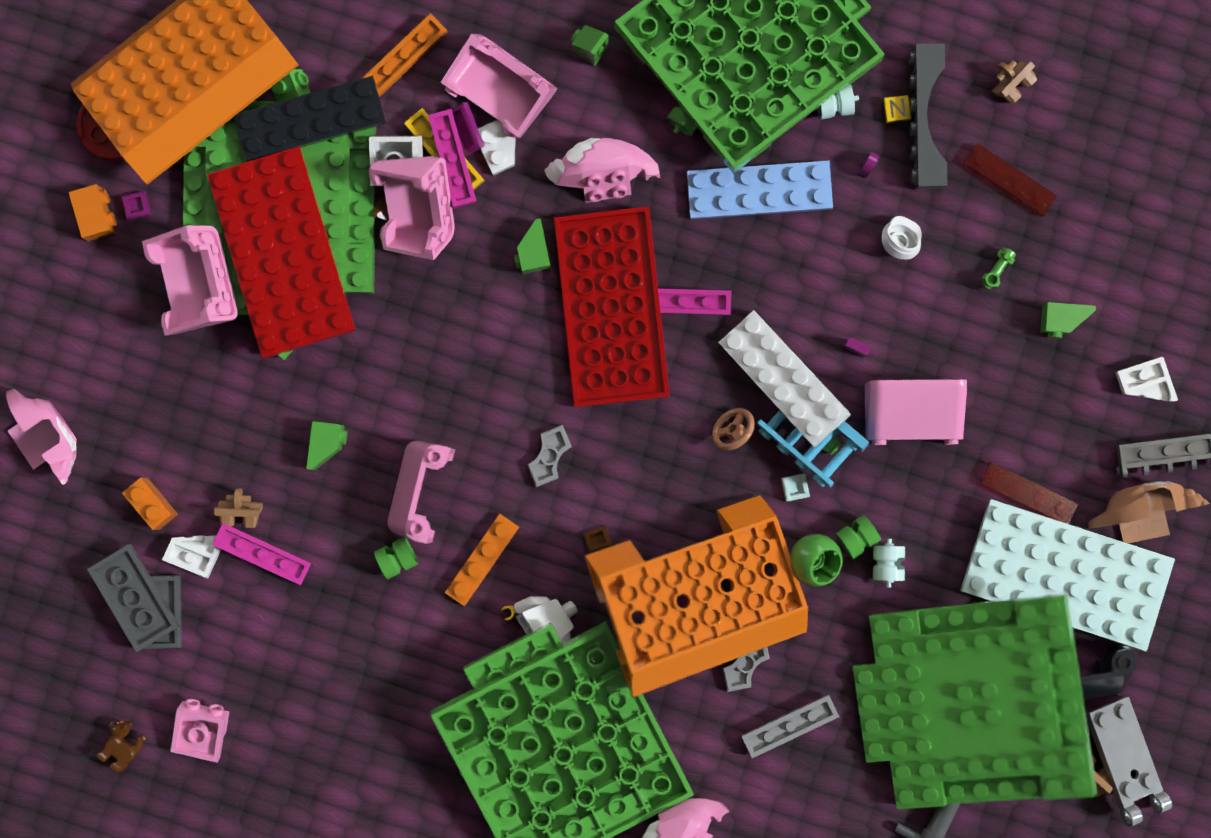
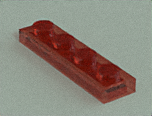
(1010, 180)
(1028, 493)

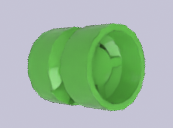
(858, 536)
(395, 558)

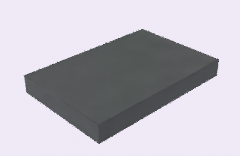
(171, 592)

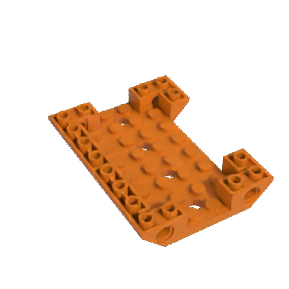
(714, 623)

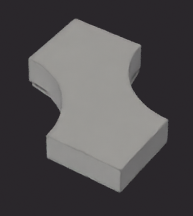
(545, 465)
(739, 673)

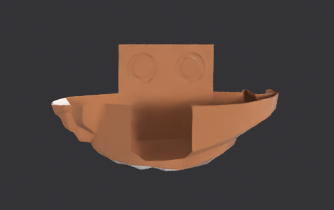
(1143, 507)

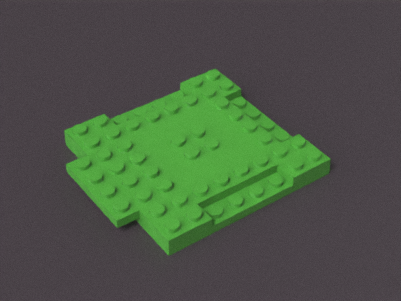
(750, 64)
(340, 185)
(977, 703)
(559, 740)

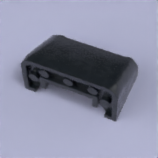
(1112, 675)

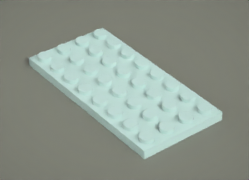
(1108, 583)

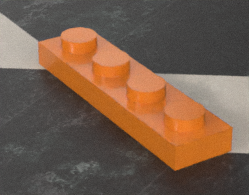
(407, 53)
(482, 559)

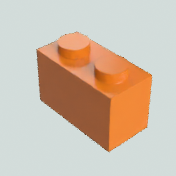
(92, 212)
(150, 503)

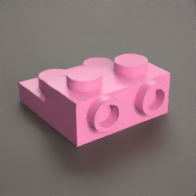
(199, 730)

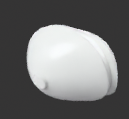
(901, 238)

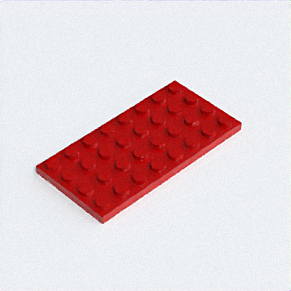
(281, 252)
(612, 307)

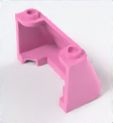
(498, 84)
(416, 205)
(193, 277)
(915, 410)
(402, 514)

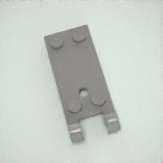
(1124, 750)

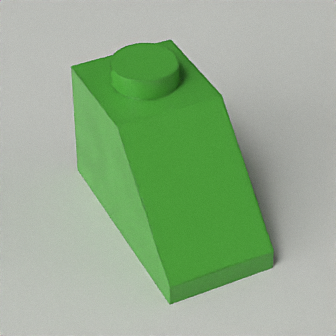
(589, 44)
(532, 250)
(1063, 318)
(324, 443)

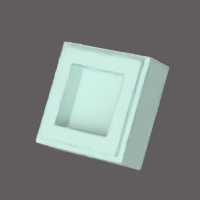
(795, 487)

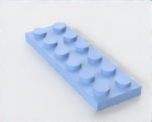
(760, 190)

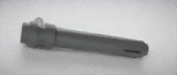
(937, 826)

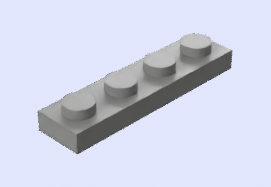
(790, 726)

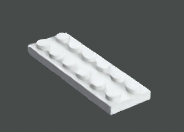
(784, 378)

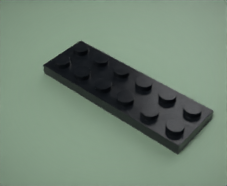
(310, 118)

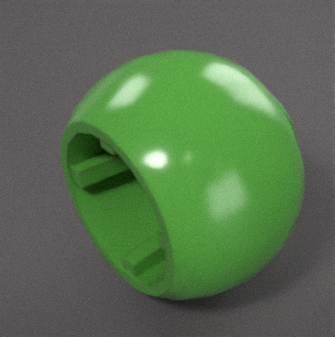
(816, 560)

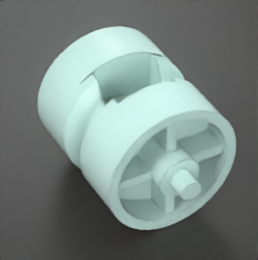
(841, 102)
(889, 563)

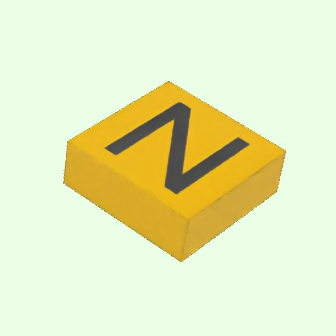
(897, 109)

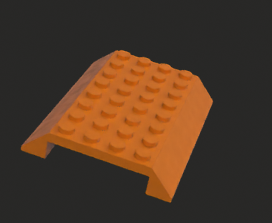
(181, 80)

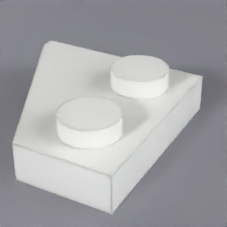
(1147, 381)

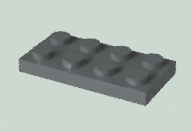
(133, 597)

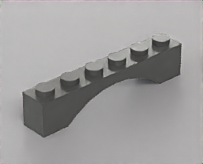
(929, 165)

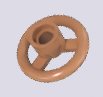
(734, 431)

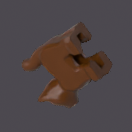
(120, 748)

